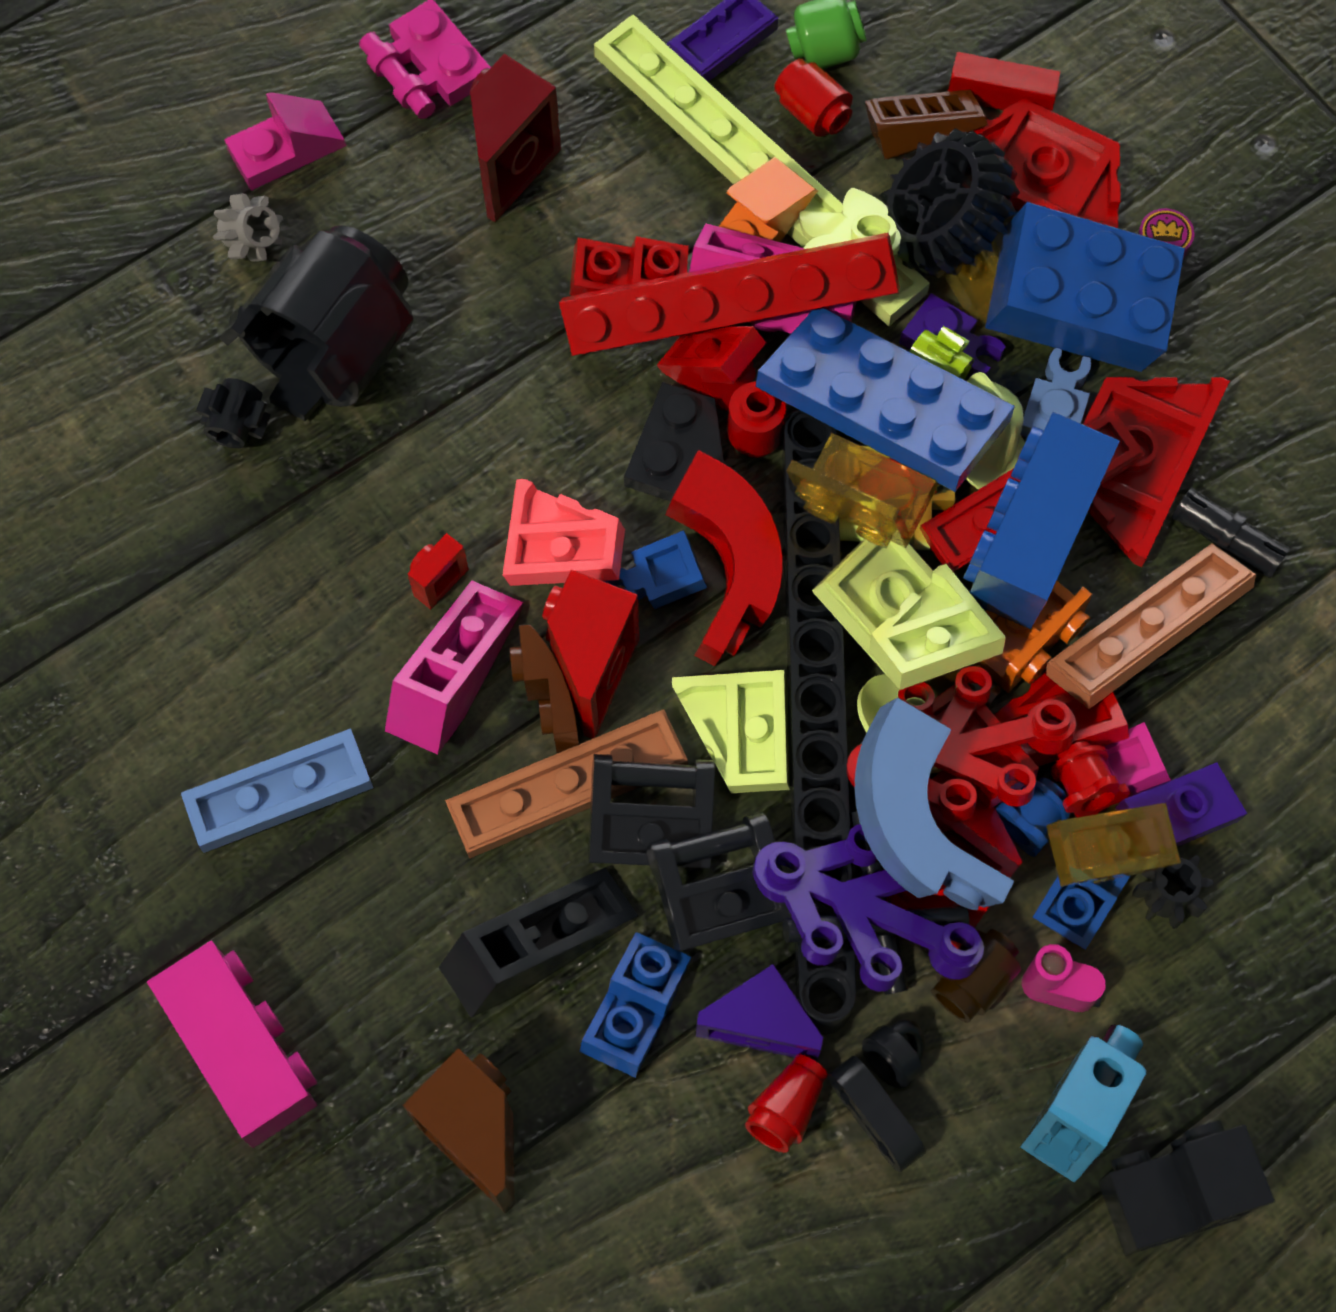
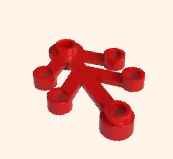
(961, 748)

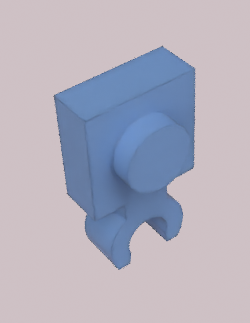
(1057, 394)

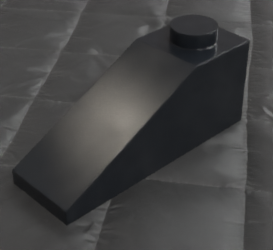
(534, 941)

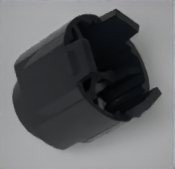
(325, 319)

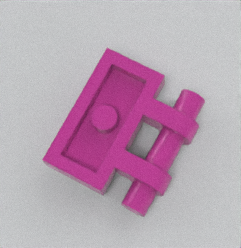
(436, 48)

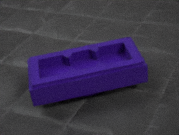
(724, 35)
(1195, 803)

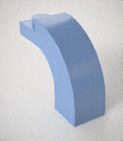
(897, 816)

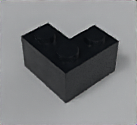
(1195, 1188)

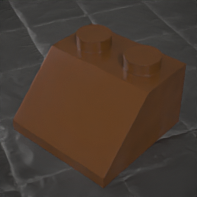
(471, 1122)

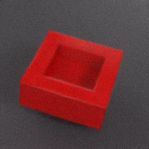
(437, 570)

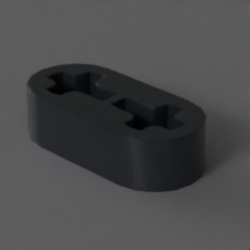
(876, 1113)

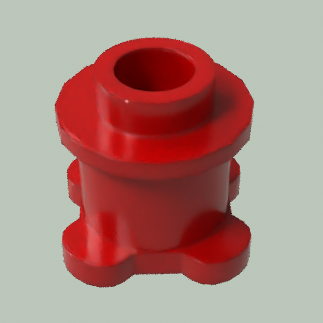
(1087, 779)

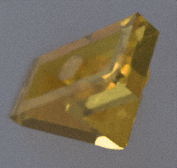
(1113, 844)

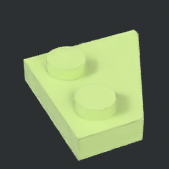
(935, 633)
(742, 726)

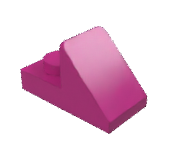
(285, 142)

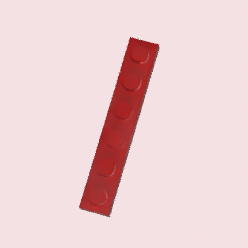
(731, 294)

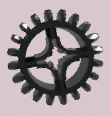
(951, 202)

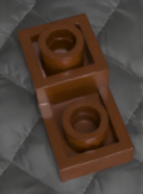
(545, 682)

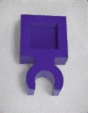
(938, 313)

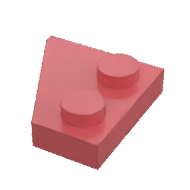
(558, 536)

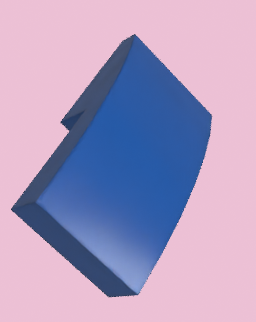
(1078, 908)
(635, 1004)

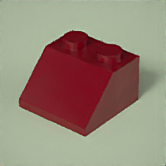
(513, 130)

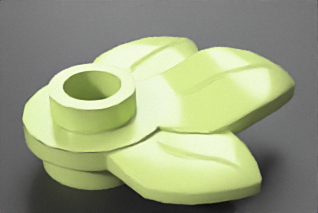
(860, 217)

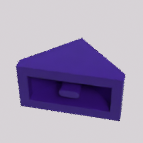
(761, 1017)

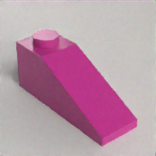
(450, 667)

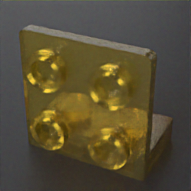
(865, 490)

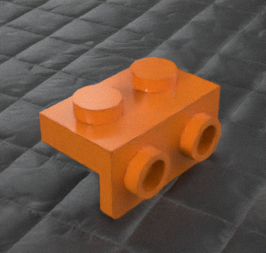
(1027, 649)

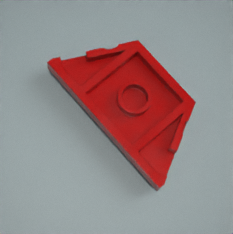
(1058, 162)
(1169, 427)

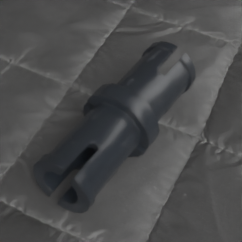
(1230, 532)

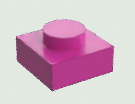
(1137, 761)

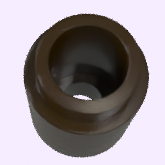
(984, 986)

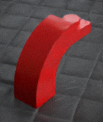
(742, 530)

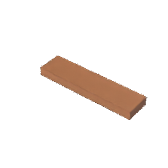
(1150, 625)
(556, 785)

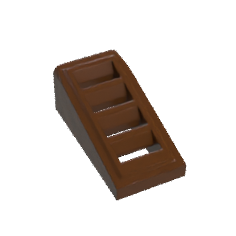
(909, 119)

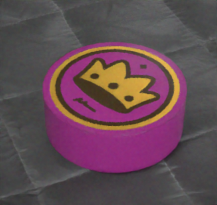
(1169, 227)

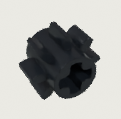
(233, 413)
(1170, 906)

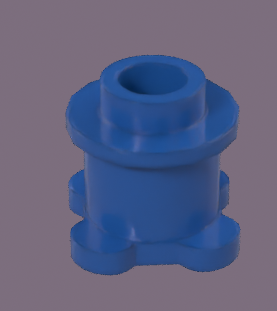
(1028, 822)

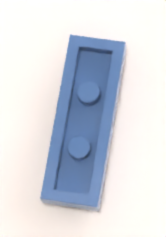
(276, 790)

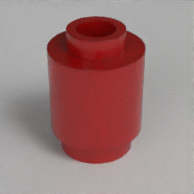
(814, 98)
(755, 421)

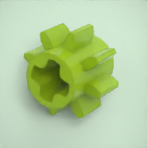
(944, 351)

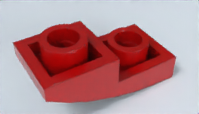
(610, 265)

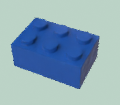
(1085, 287)
(1038, 518)

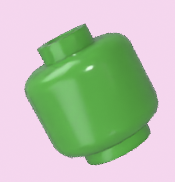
(826, 32)

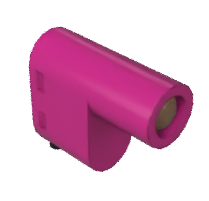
(1061, 981)

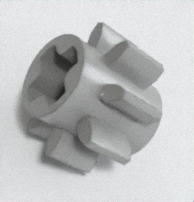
(248, 227)

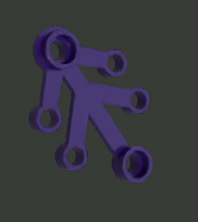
(856, 906)

